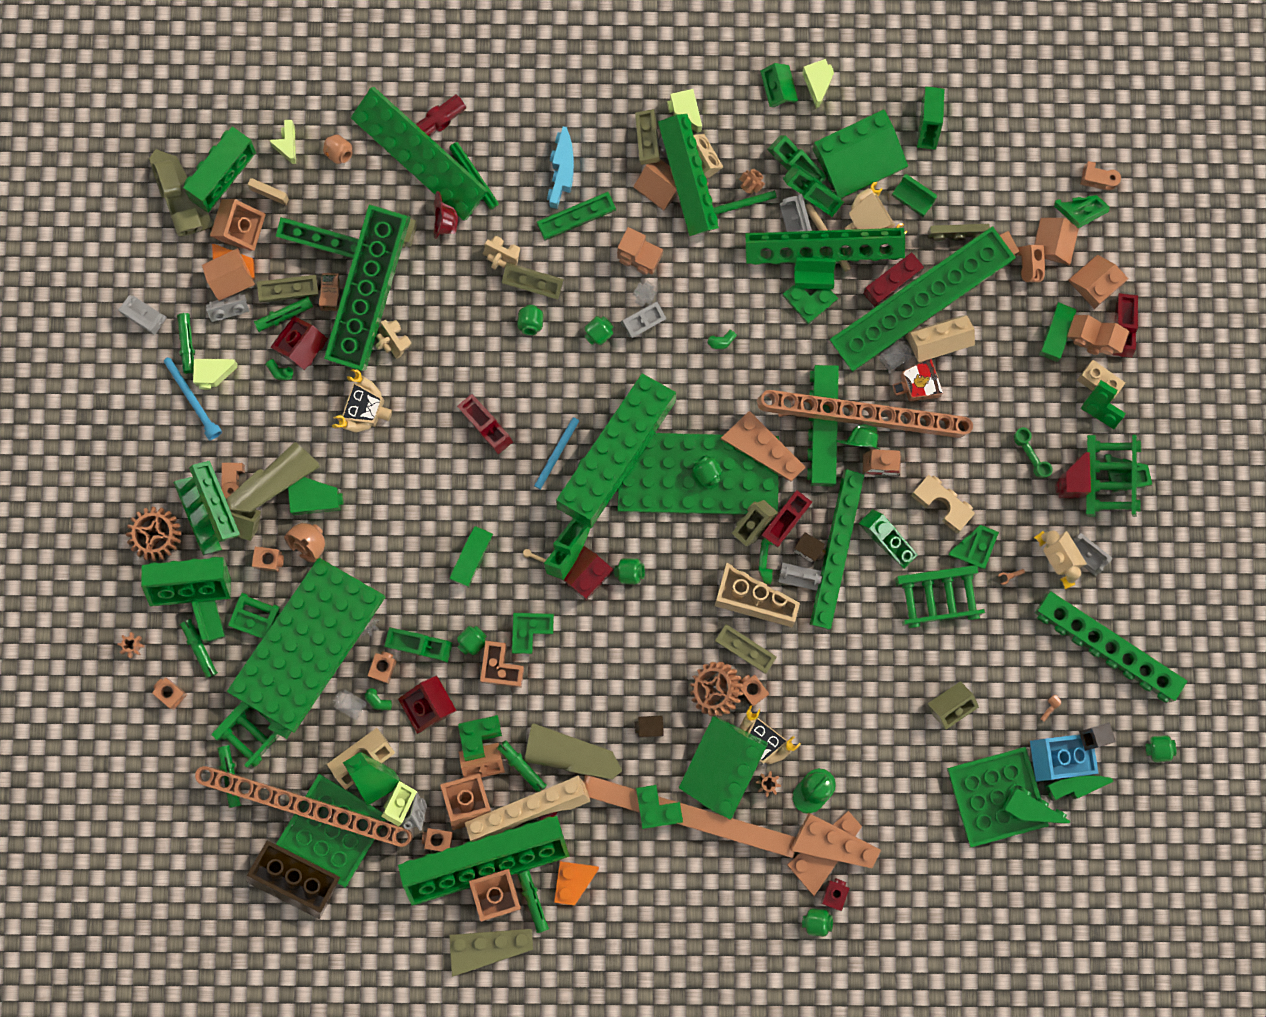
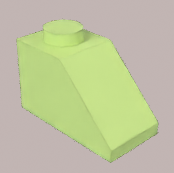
(818, 79)
(685, 103)
(212, 372)

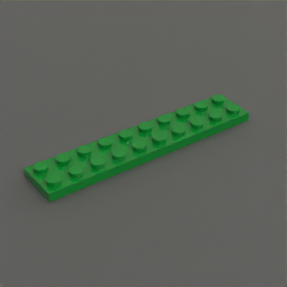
(922, 299)

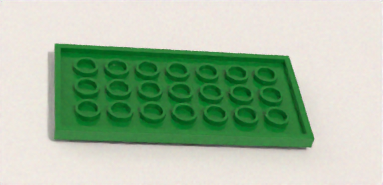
(665, 479)
(306, 644)

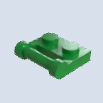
(250, 622)

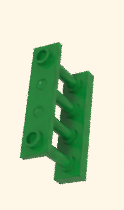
(1095, 447)
(216, 506)
(946, 577)
(238, 717)

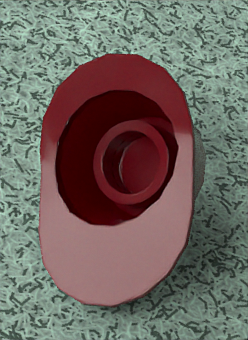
(445, 217)

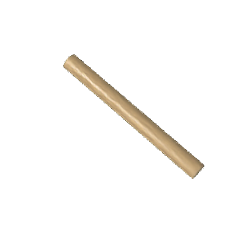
(820, 225)

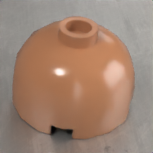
(307, 540)

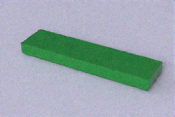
(576, 216)

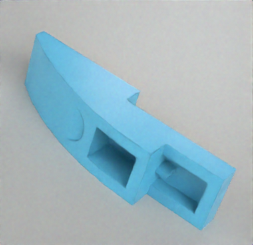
(563, 161)

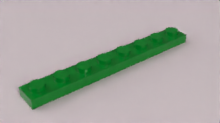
(837, 549)

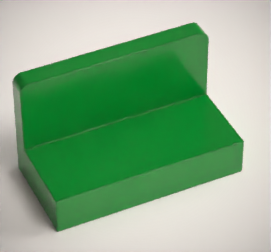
(779, 84)
(914, 195)
(814, 273)
(208, 620)

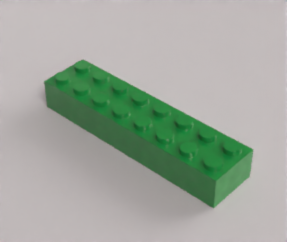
(367, 287)
(616, 450)
(454, 867)

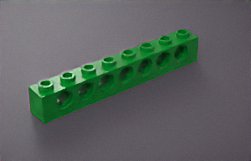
(832, 239)
(1173, 682)

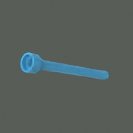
(211, 430)

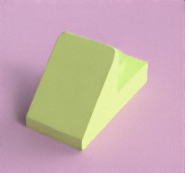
(286, 145)
(398, 803)

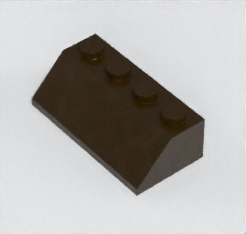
(292, 879)

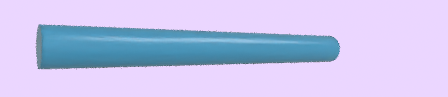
(556, 453)

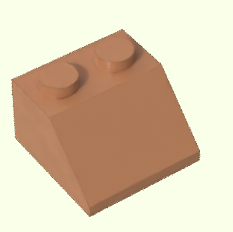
(237, 224)
(1098, 280)
(465, 800)
(495, 895)

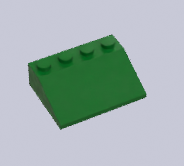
(860, 154)
(723, 767)

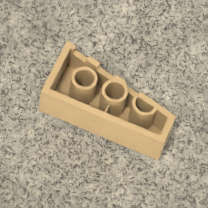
(754, 598)

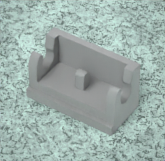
(795, 214)
(142, 314)
(643, 319)
(1092, 554)

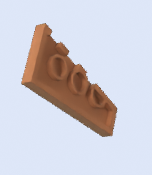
(759, 443)
(830, 842)
(813, 869)

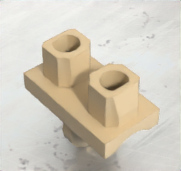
(499, 254)
(389, 340)

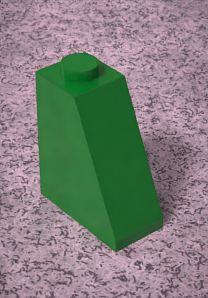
(931, 117)
(313, 497)
(371, 777)

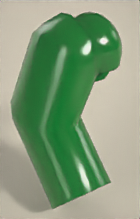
(722, 342)
(279, 373)
(375, 702)

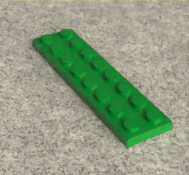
(418, 153)

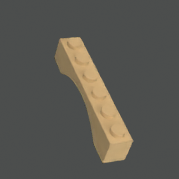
(553, 799)

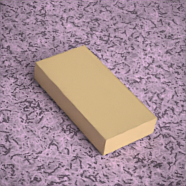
(268, 191)

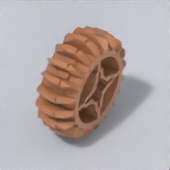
(156, 525)
(707, 701)

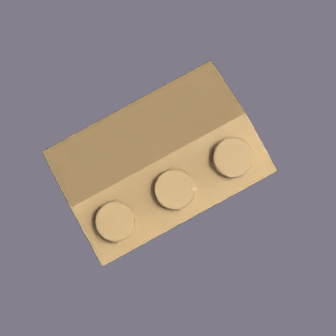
(942, 338)

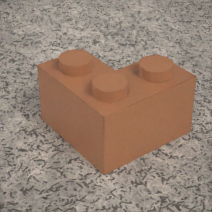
(638, 252)
(1097, 336)
(494, 669)

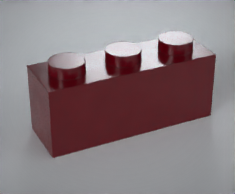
(893, 280)

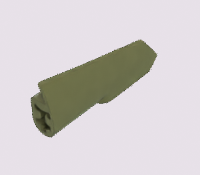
(170, 180)
(267, 483)
(567, 753)

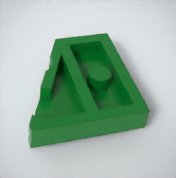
(1082, 210)
(1143, 473)
(976, 547)

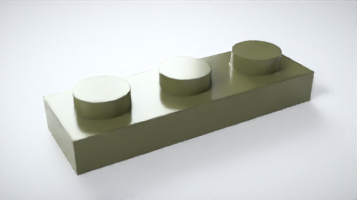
(647, 137)
(957, 232)
(532, 281)
(287, 288)
(745, 649)

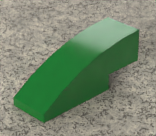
(788, 154)
(813, 190)
(1057, 332)
(566, 549)
(471, 557)
(418, 644)
(1076, 786)

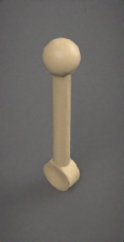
(527, 553)

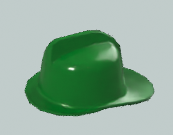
(862, 436)
(814, 790)

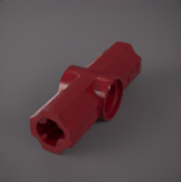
(440, 116)

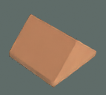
(657, 184)
(1058, 238)
(227, 275)

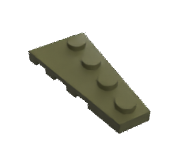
(484, 948)

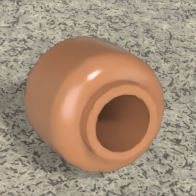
(337, 149)

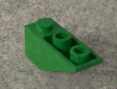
(888, 538)
(1025, 808)

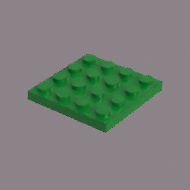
(983, 789)
(325, 844)

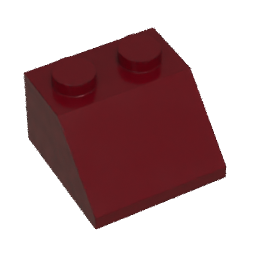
(299, 343)
(1076, 479)
(587, 573)
(427, 704)

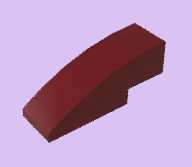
(1127, 317)
(485, 424)
(787, 518)

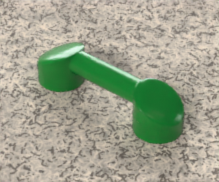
(1022, 438)
(765, 573)

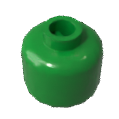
(530, 320)
(598, 330)
(707, 470)
(629, 571)
(471, 640)
(1161, 748)
(817, 922)

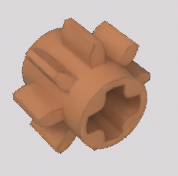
(751, 181)
(136, 644)
(772, 780)

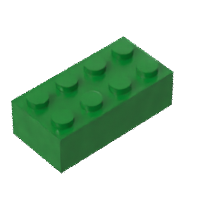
(219, 169)
(186, 581)

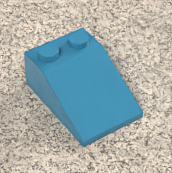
(1062, 758)

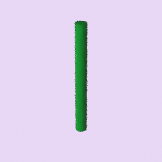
(745, 202)

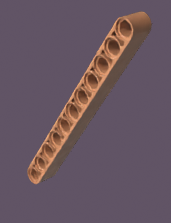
(874, 411)
(293, 805)
(696, 818)

